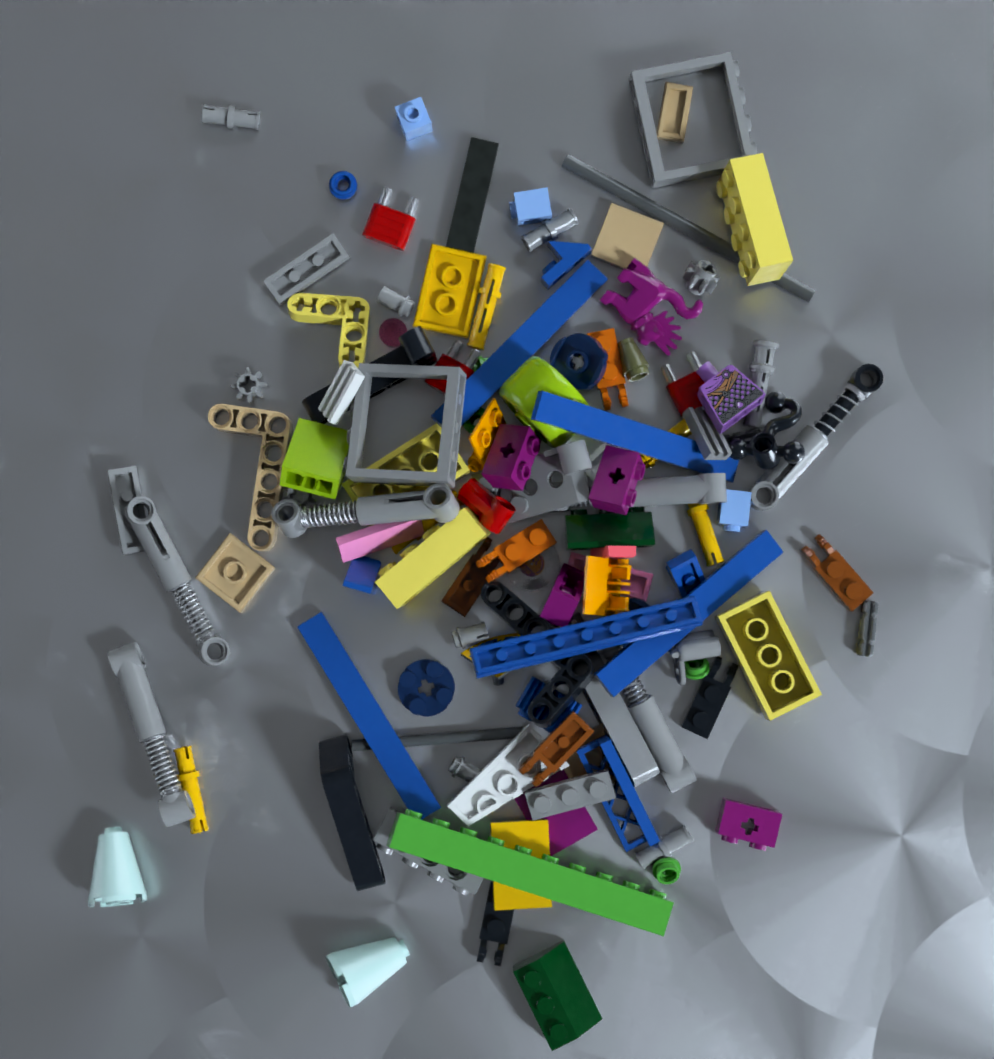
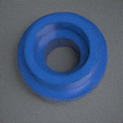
(336, 179)

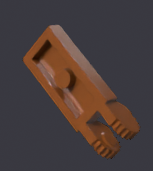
(838, 575)
(558, 747)

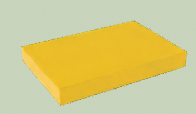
(449, 291)
(528, 834)

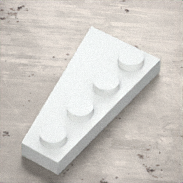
(500, 779)

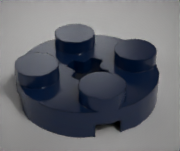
(593, 355)
(411, 680)

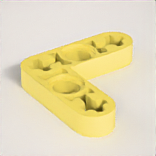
(342, 316)

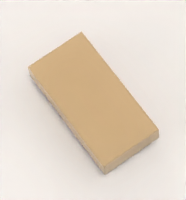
(674, 112)

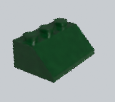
(608, 528)
(557, 995)

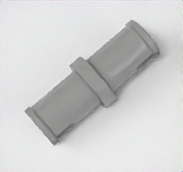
(230, 116)
(549, 229)
(664, 848)

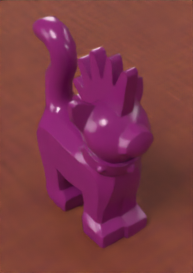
(646, 294)

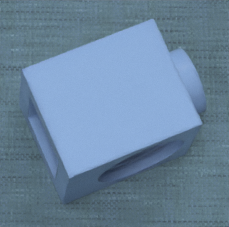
(413, 119)
(531, 206)
(735, 511)

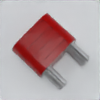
(389, 225)
(449, 360)
(685, 389)

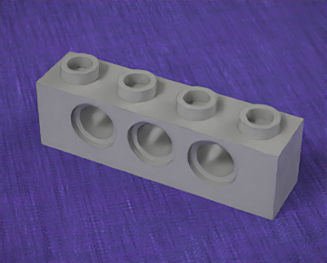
(463, 882)

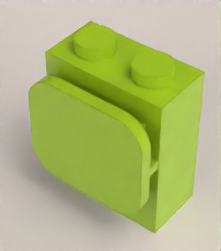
(315, 459)

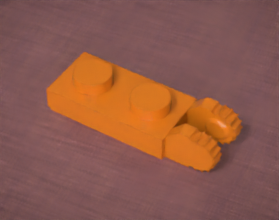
(613, 375)
(519, 549)

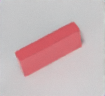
(614, 552)

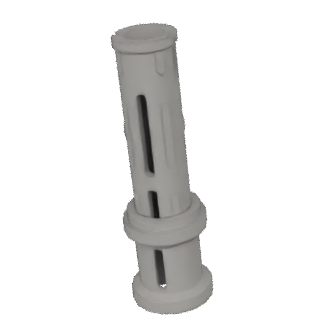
(761, 369)

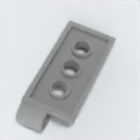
(568, 459)

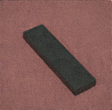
(472, 195)

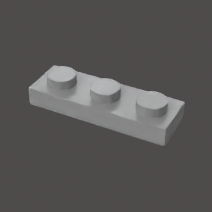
(306, 269)
(125, 487)
(570, 794)

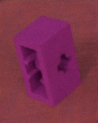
(511, 457)
(614, 465)
(564, 596)
(734, 813)

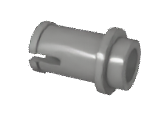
(395, 301)
(469, 635)
(463, 769)

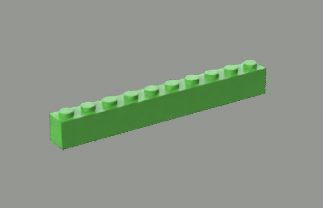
(528, 873)

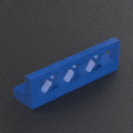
(629, 794)

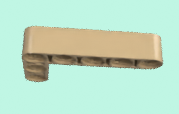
(265, 467)

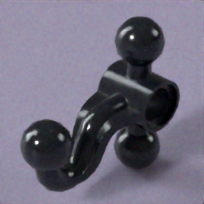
(792, 452)

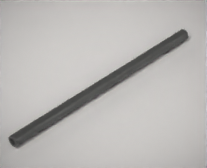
(674, 220)

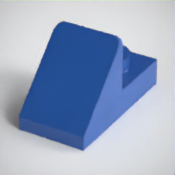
(569, 257)
(685, 572)
(363, 574)

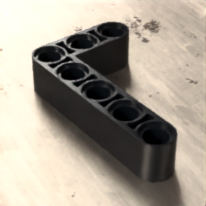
(413, 350)
(565, 675)
(348, 812)

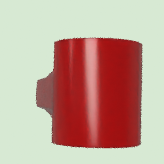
(492, 510)

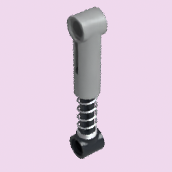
(815, 437)

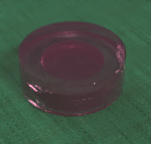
(390, 332)

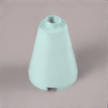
(115, 871)
(366, 967)

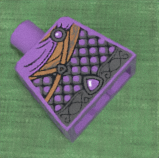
(727, 395)

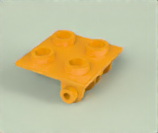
(484, 435)
(603, 586)

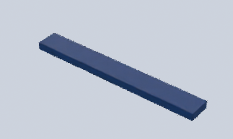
(528, 339)
(627, 434)
(709, 595)
(585, 637)
(368, 716)

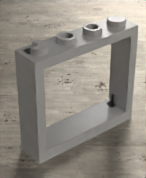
(637, 80)
(449, 433)

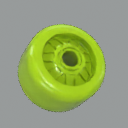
(521, 391)

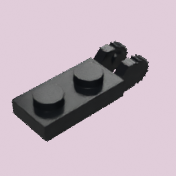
(709, 700)
(494, 928)

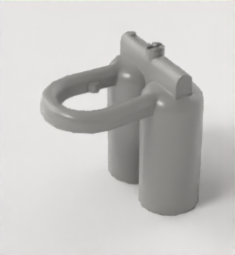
(693, 647)

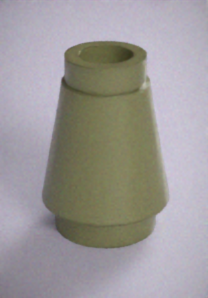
(632, 360)

